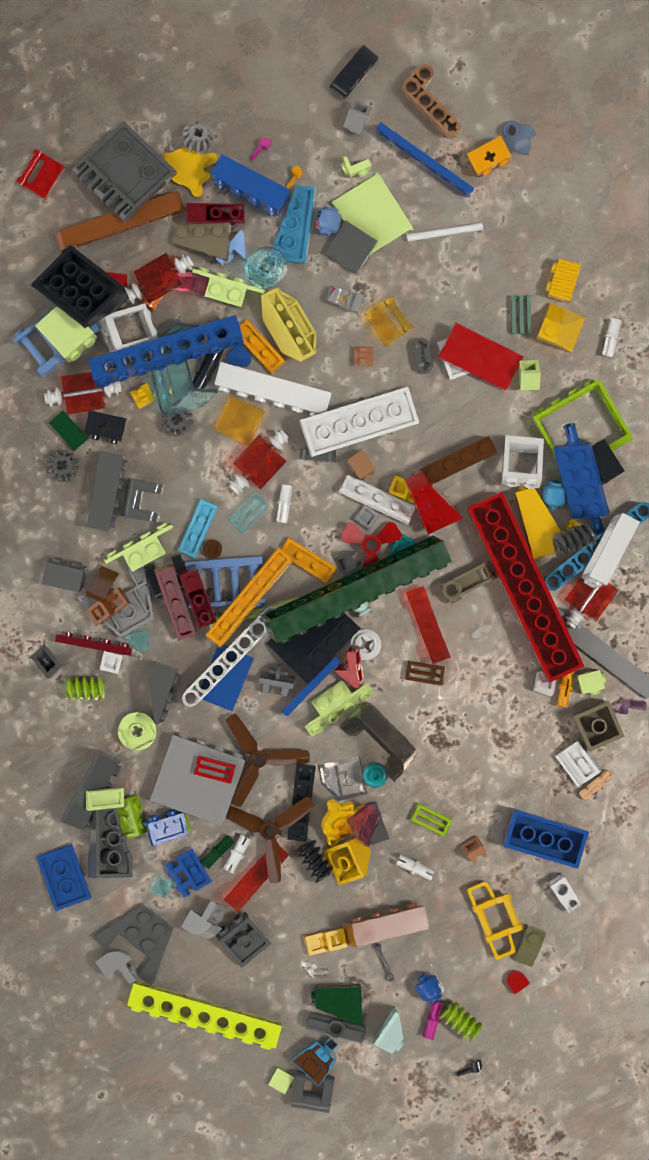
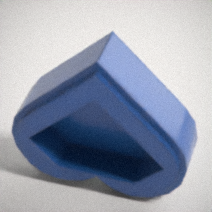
(239, 356)

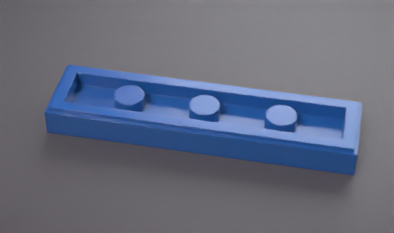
(311, 686)

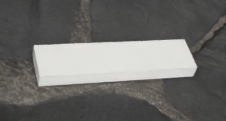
(377, 499)

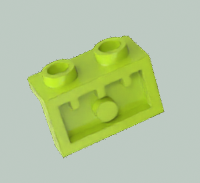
(132, 817)

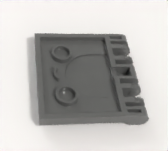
(127, 168)

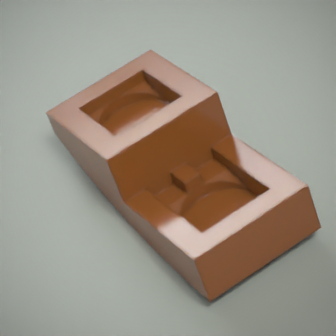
(113, 604)

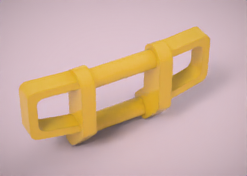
(490, 936)

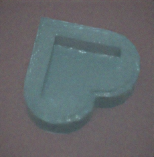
(140, 640)

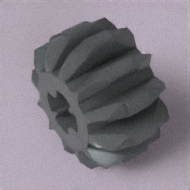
(181, 425)
(63, 459)

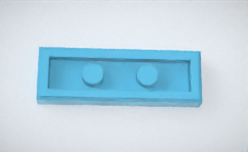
(197, 528)

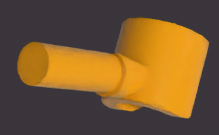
(297, 173)

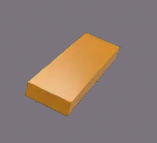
(260, 347)
(309, 561)

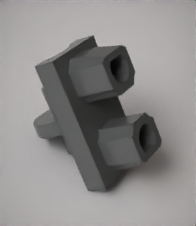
(277, 678)

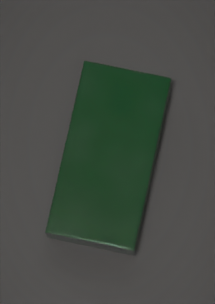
(68, 430)

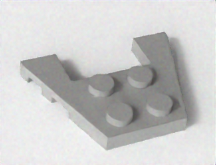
(135, 614)

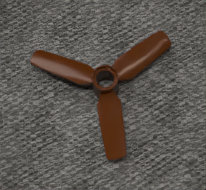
(273, 758)
(282, 822)

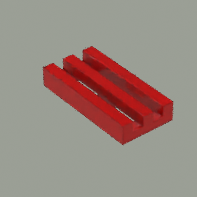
(230, 773)

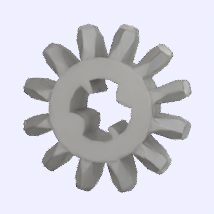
(197, 137)

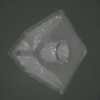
(343, 778)

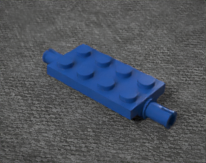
(581, 479)

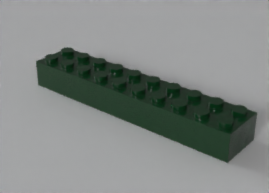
(355, 589)

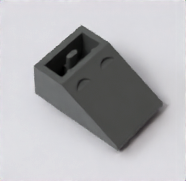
(161, 685)

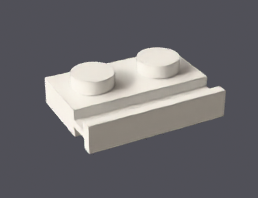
(578, 763)

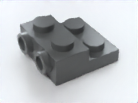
(243, 939)

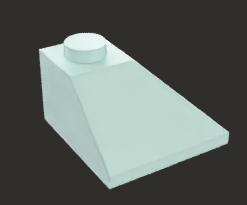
(390, 1034)

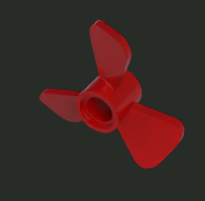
(354, 535)

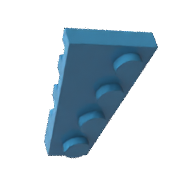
(296, 226)

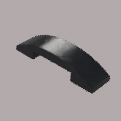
(302, 788)

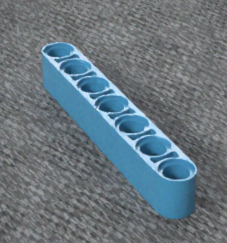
(573, 560)

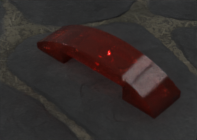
(428, 625)
(251, 882)

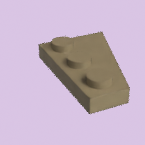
(205, 238)

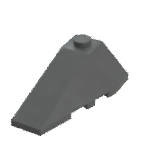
(108, 847)

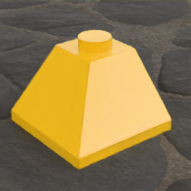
(560, 328)
(348, 860)

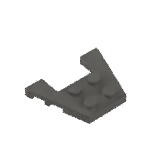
(146, 932)

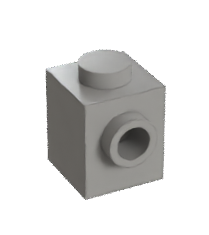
(357, 117)

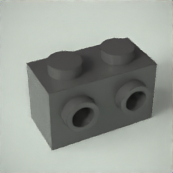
(64, 574)

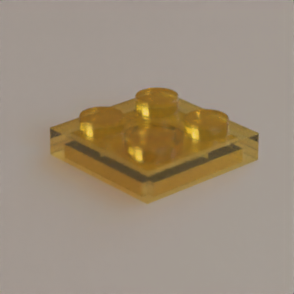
(240, 420)

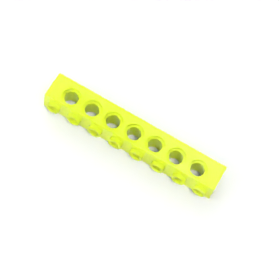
(215, 1011)

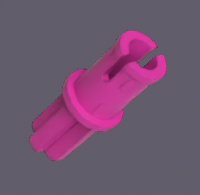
(433, 1020)

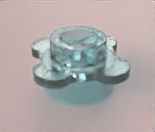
(162, 892)

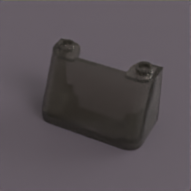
(371, 720)

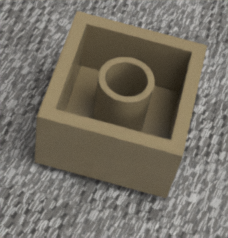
(598, 726)

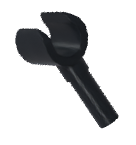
(476, 1067)

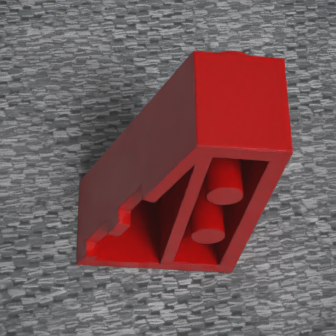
(431, 504)

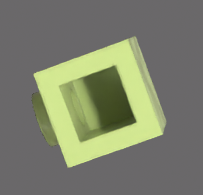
(529, 375)
(591, 682)

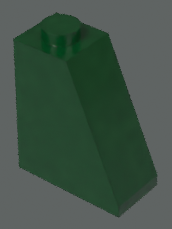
(340, 1001)

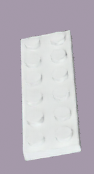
(359, 421)

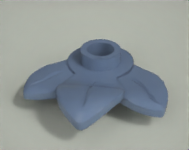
(520, 139)

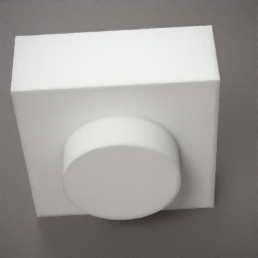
(111, 662)
(542, 686)

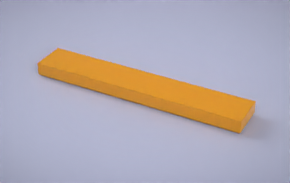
(249, 597)

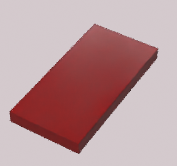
(480, 356)

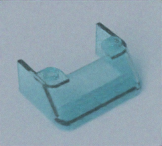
(175, 385)

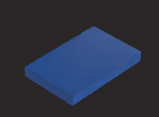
(229, 687)
(64, 877)

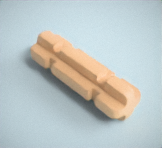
(596, 784)

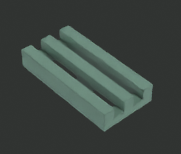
(521, 314)

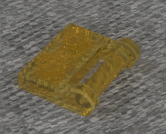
(383, 324)

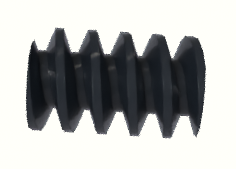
(314, 860)

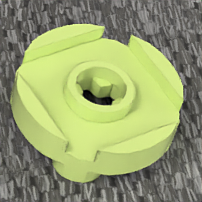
(142, 721)

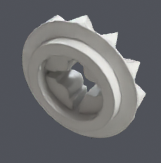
(375, 646)

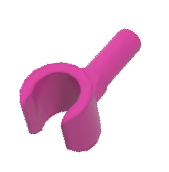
(264, 143)

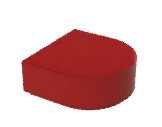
(517, 981)

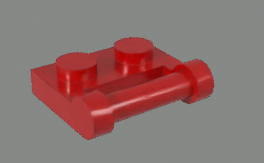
(46, 176)

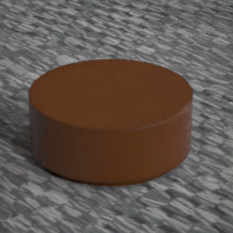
(212, 549)

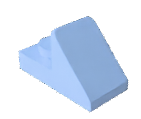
(237, 245)

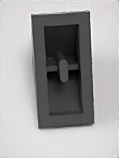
(47, 662)

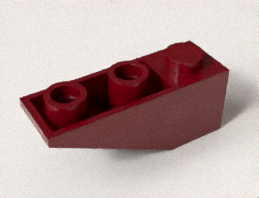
(215, 213)
(197, 596)

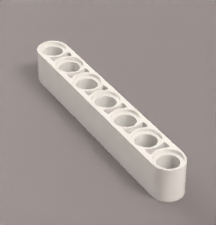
(227, 665)

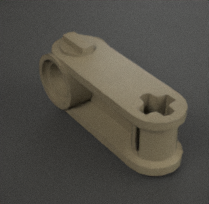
(467, 581)

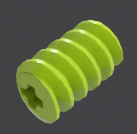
(85, 688)
(461, 1021)

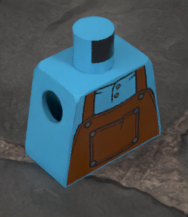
(316, 1059)

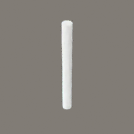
(444, 231)

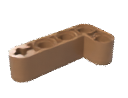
(434, 105)

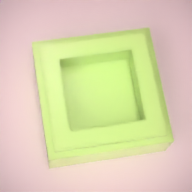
(281, 1080)

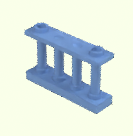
(46, 366)
(233, 565)

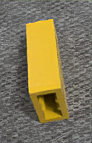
(537, 522)

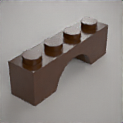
(460, 460)

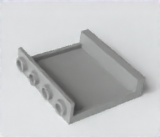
(191, 793)

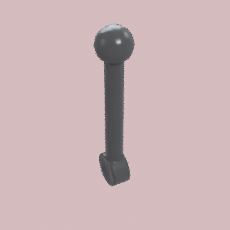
(390, 977)

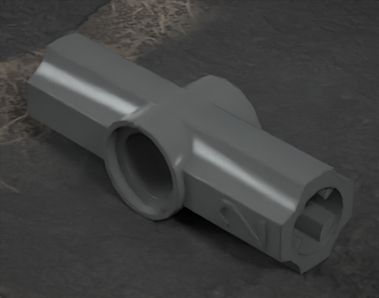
(323, 1025)

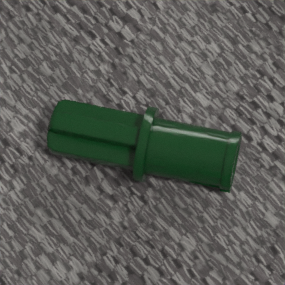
(217, 851)

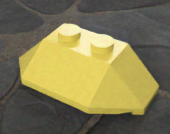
(288, 325)

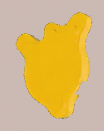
(190, 168)
(335, 821)

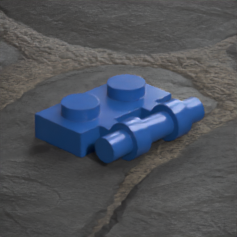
(193, 870)

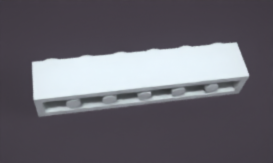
(272, 389)

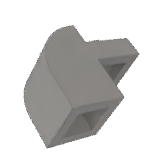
(205, 924)
(116, 960)

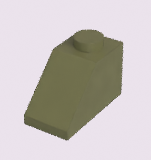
(529, 945)

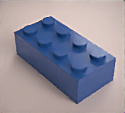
(250, 185)
(545, 838)

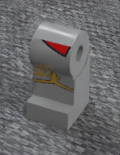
(345, 299)

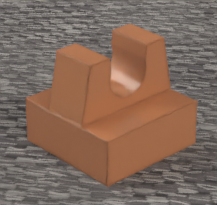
(363, 356)
(474, 848)

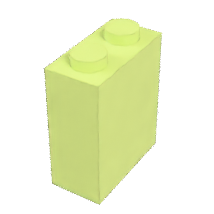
(66, 334)

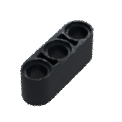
(353, 72)

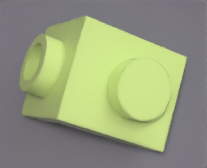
(360, 169)

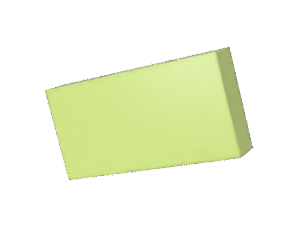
(104, 798)

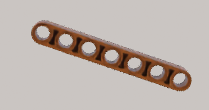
(111, 224)

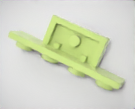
(225, 289)
(143, 551)
(336, 703)

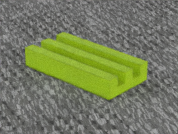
(446, 827)

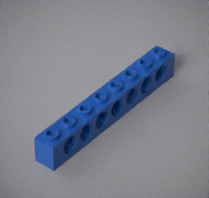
(172, 343)

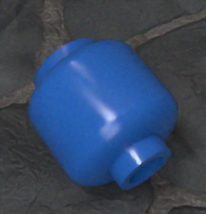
(429, 988)

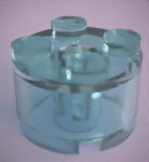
(276, 263)

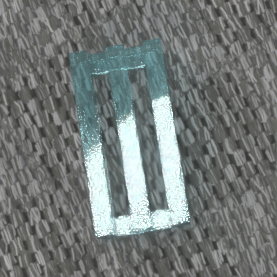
(237, 524)

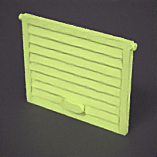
(374, 211)

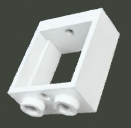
(111, 334)
(522, 445)

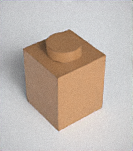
(361, 465)

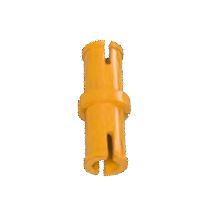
(565, 688)

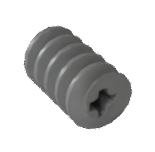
(573, 538)

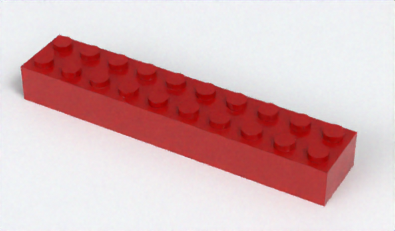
(525, 587)

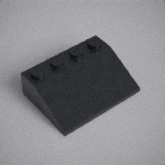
(80, 288)
(313, 650)

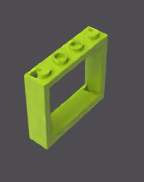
(574, 395)

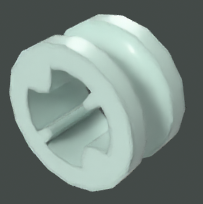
(363, 609)

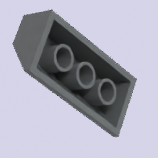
(97, 777)

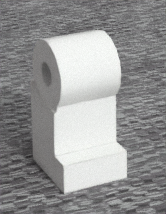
(564, 892)

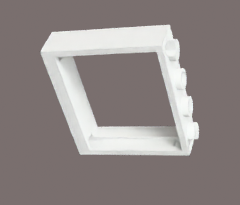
(610, 550)

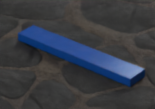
(424, 159)

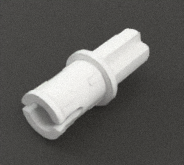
(611, 337)
(284, 503)

